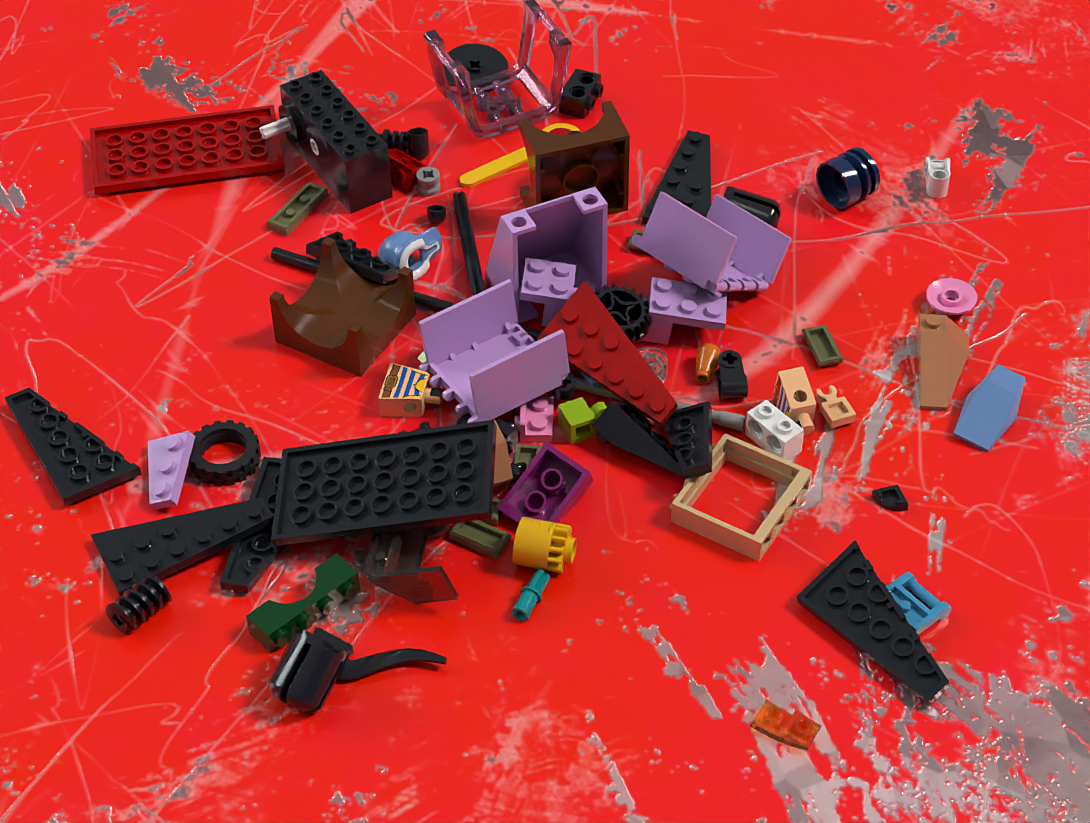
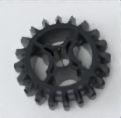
(624, 307)

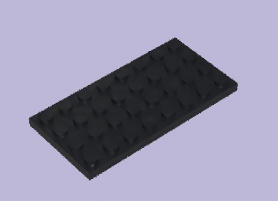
(385, 483)

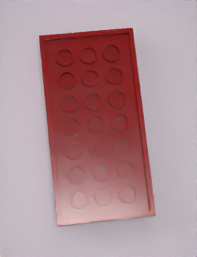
(183, 149)

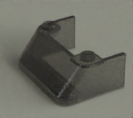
(396, 563)

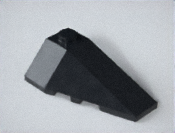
(633, 432)

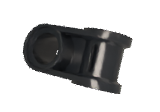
(731, 376)

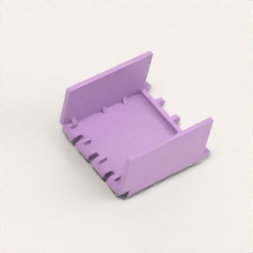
(716, 252)
(488, 356)

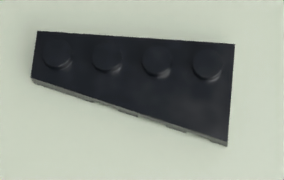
(691, 438)

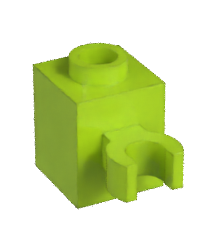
(577, 419)

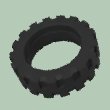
(228, 472)

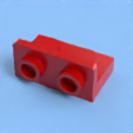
(403, 168)

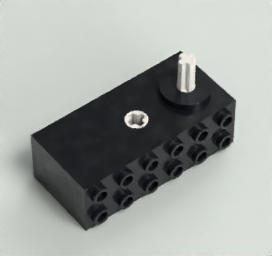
(334, 140)

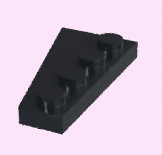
(357, 259)

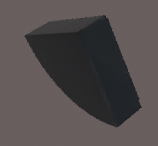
(890, 498)

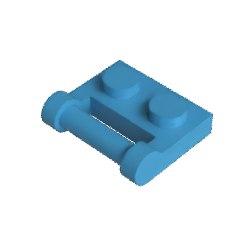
(916, 612)

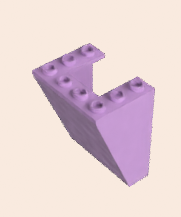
(556, 231)

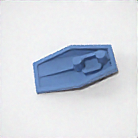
(990, 408)

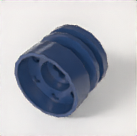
(848, 177)

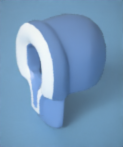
(400, 245)

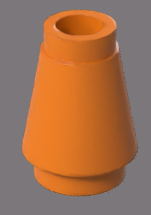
(706, 362)

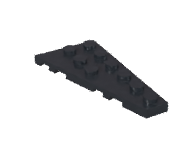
(688, 176)
(255, 553)
(865, 614)

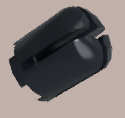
(758, 205)
(307, 672)

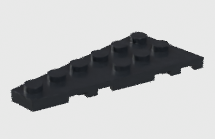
(68, 452)
(177, 541)

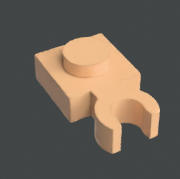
(835, 410)

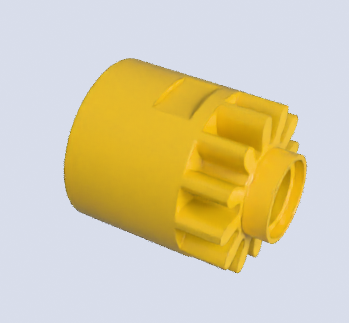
(543, 545)

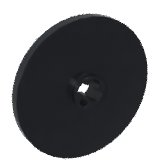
(478, 61)

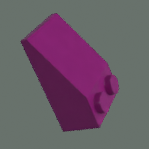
(547, 487)

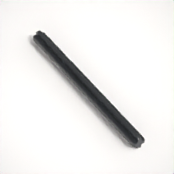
(468, 243)

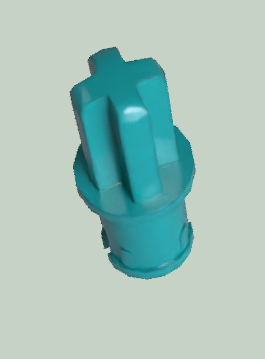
(531, 595)

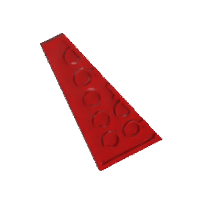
(608, 356)

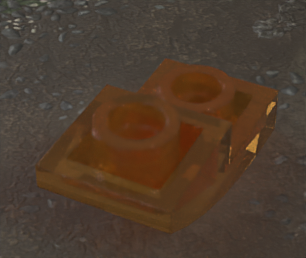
(781, 726)

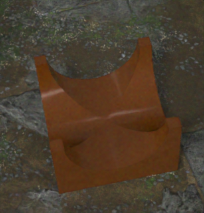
(578, 161)
(344, 315)

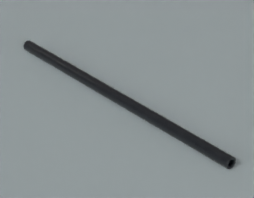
(420, 299)

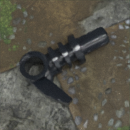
(414, 140)

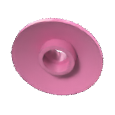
(951, 296)

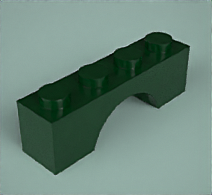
(276, 622)

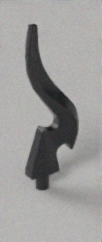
(363, 666)

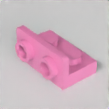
(535, 420)

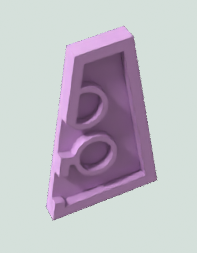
(167, 468)

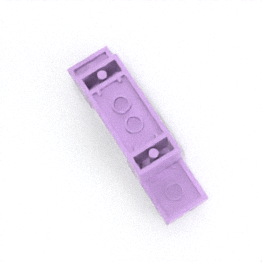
(668, 299)

